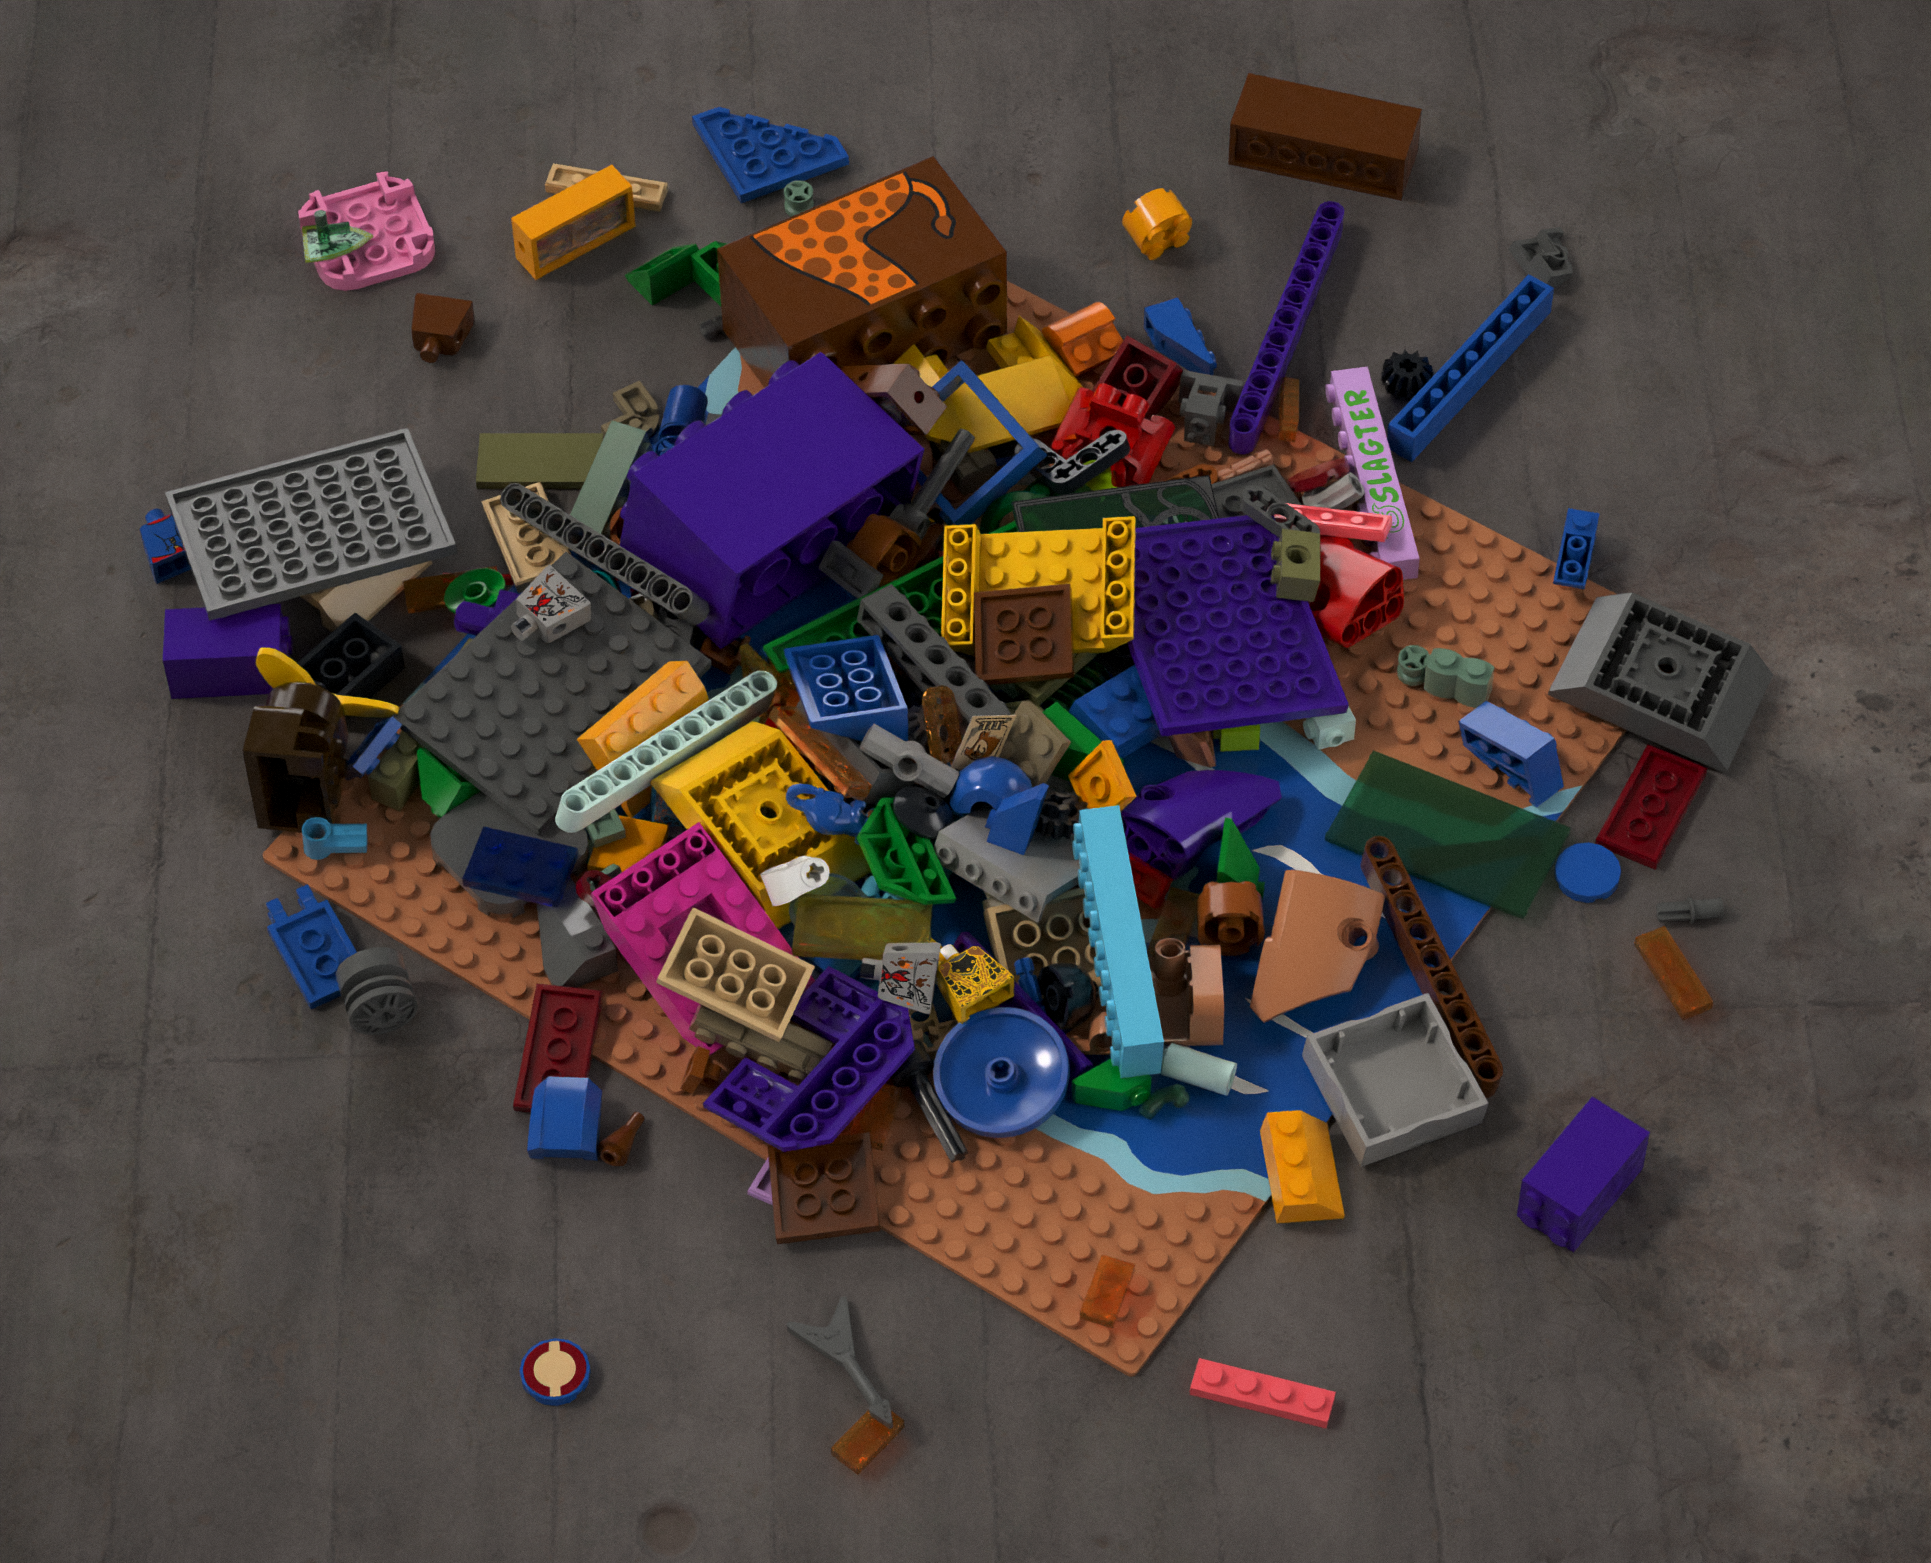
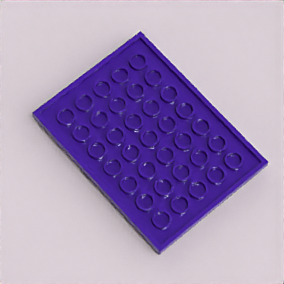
(1215, 635)

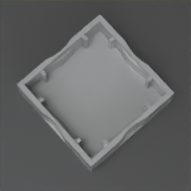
(1394, 1080)

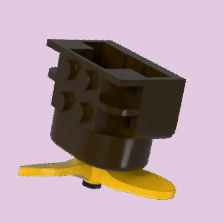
(299, 744)

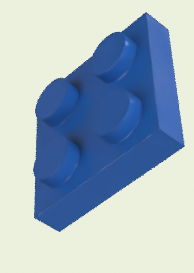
(365, 758)

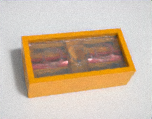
(573, 222)

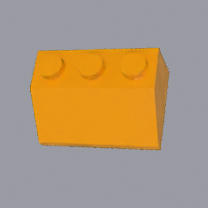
(1300, 1167)

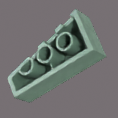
(607, 482)

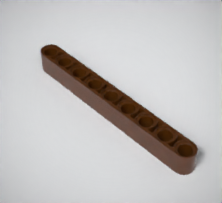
(1430, 951)

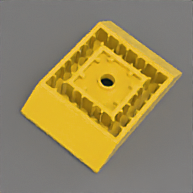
(725, 793)

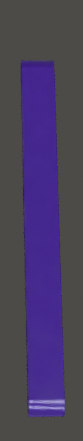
(1286, 328)

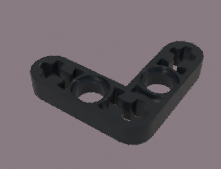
(1071, 474)

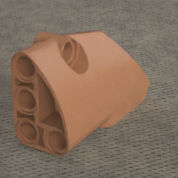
(1314, 942)
(1187, 999)

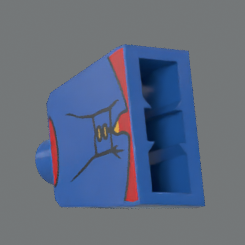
(163, 546)

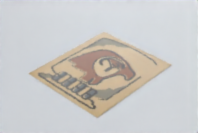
(983, 739)

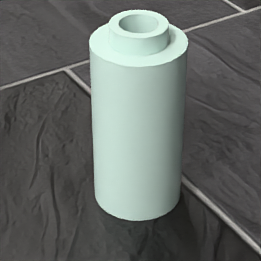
(1198, 1068)

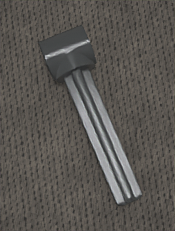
(914, 514)

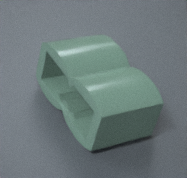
(1457, 677)

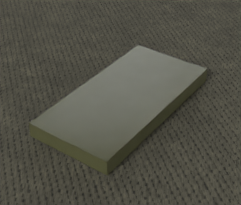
(531, 458)

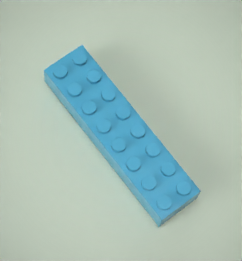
(1118, 942)

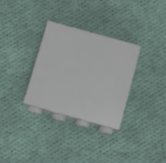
(1016, 879)

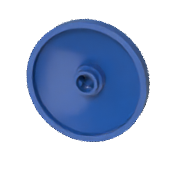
(1001, 1072)

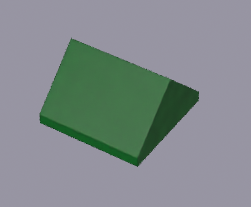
(663, 273)

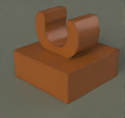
(700, 1071)

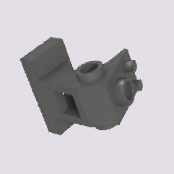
(1205, 411)

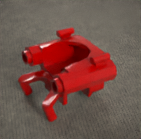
(1098, 410)

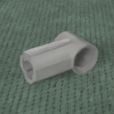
(1337, 495)

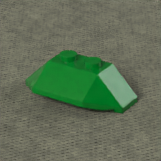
(901, 860)

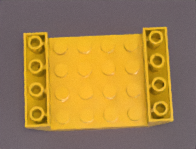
(1093, 561)

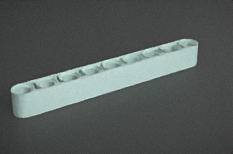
(665, 750)

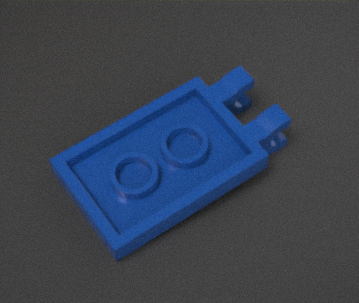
(310, 945)

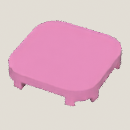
(399, 228)

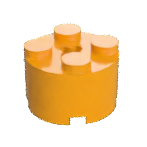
(1158, 223)

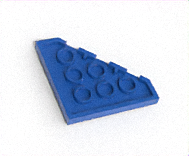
(762, 155)

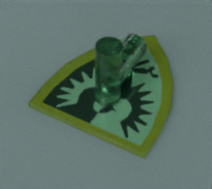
(331, 240)

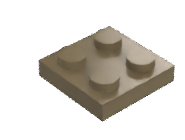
(1034, 743)

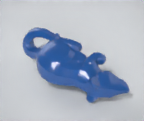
(828, 811)

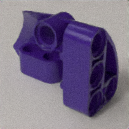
(1185, 815)

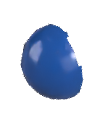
(987, 781)

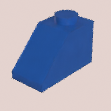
(1016, 819)

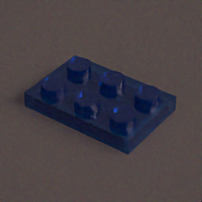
(520, 867)

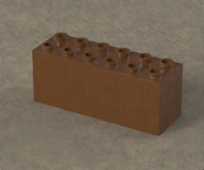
(1324, 136)

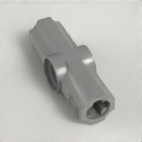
(926, 771)

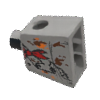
(550, 608)
(905, 974)

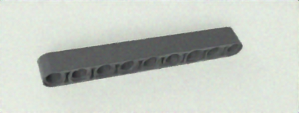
(605, 554)

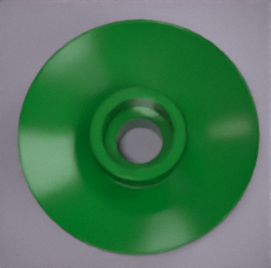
(474, 586)

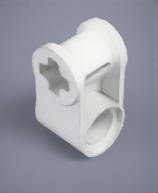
(790, 881)

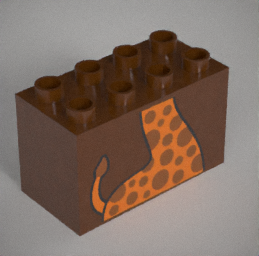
(867, 278)

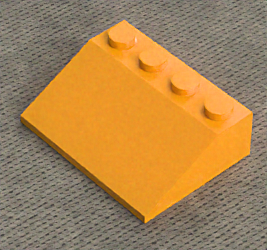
(643, 713)

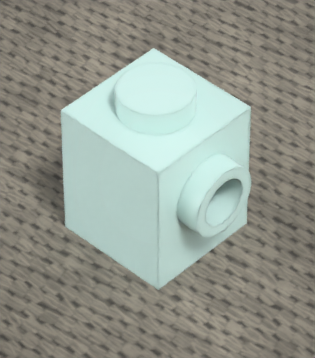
(1330, 729)

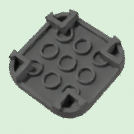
(459, 830)

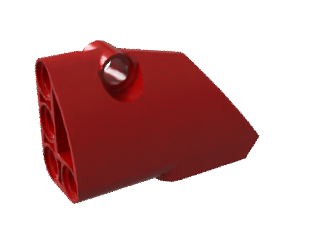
(1354, 592)

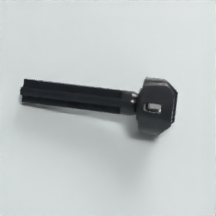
(914, 1074)

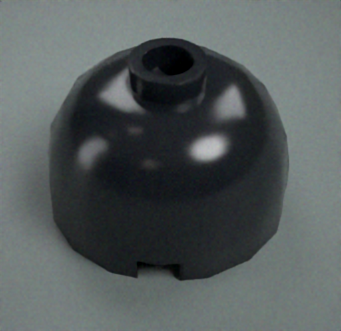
(1068, 994)

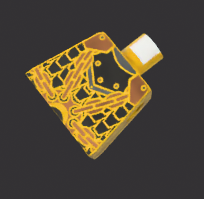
(972, 981)

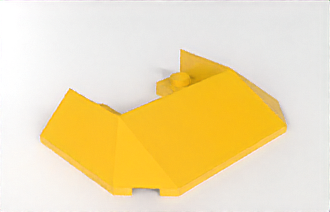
(1030, 385)

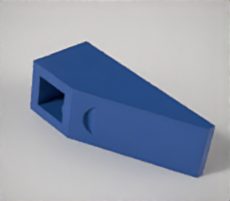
(1175, 336)
(1576, 548)

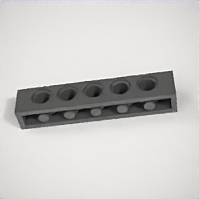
(926, 654)

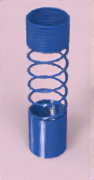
(683, 407)

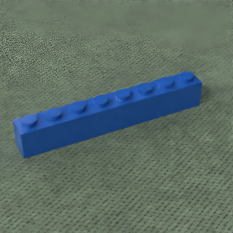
(1469, 368)

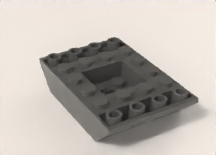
(1695, 709)

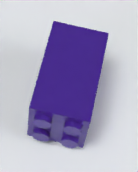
(221, 653)
(1582, 1174)

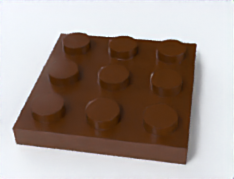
(1024, 634)
(824, 1190)

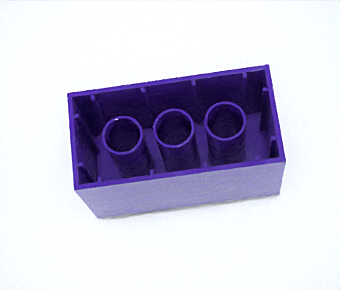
(768, 474)

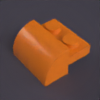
(1084, 338)

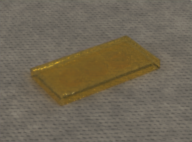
(857, 926)

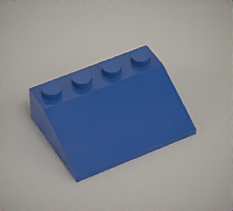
(848, 687)

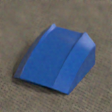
(565, 1119)

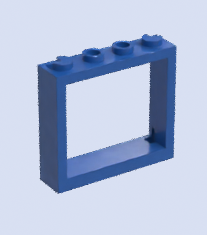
(1008, 474)

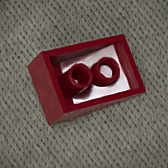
(1143, 373)

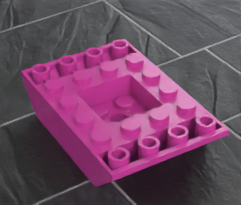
(652, 900)

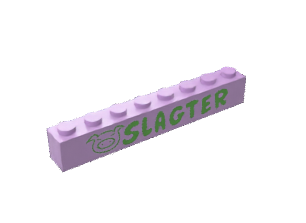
(1371, 461)

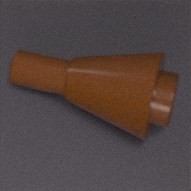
(617, 1146)

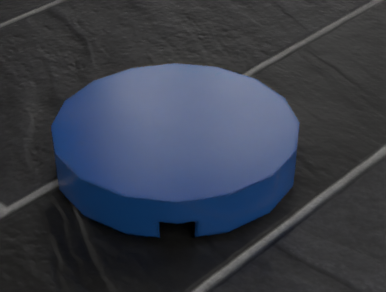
(1587, 872)

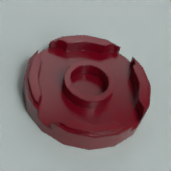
(1318, 475)

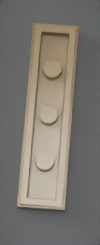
(646, 193)

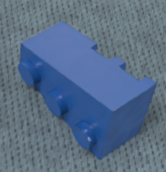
(1515, 748)

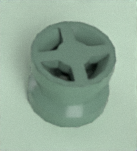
(798, 197)
(1416, 658)

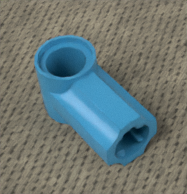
(333, 838)

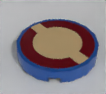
(555, 1371)

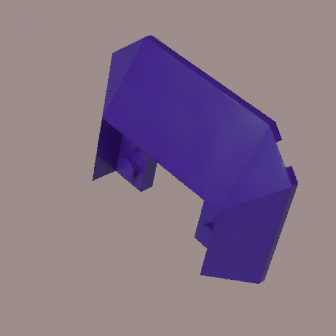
(870, 1046)

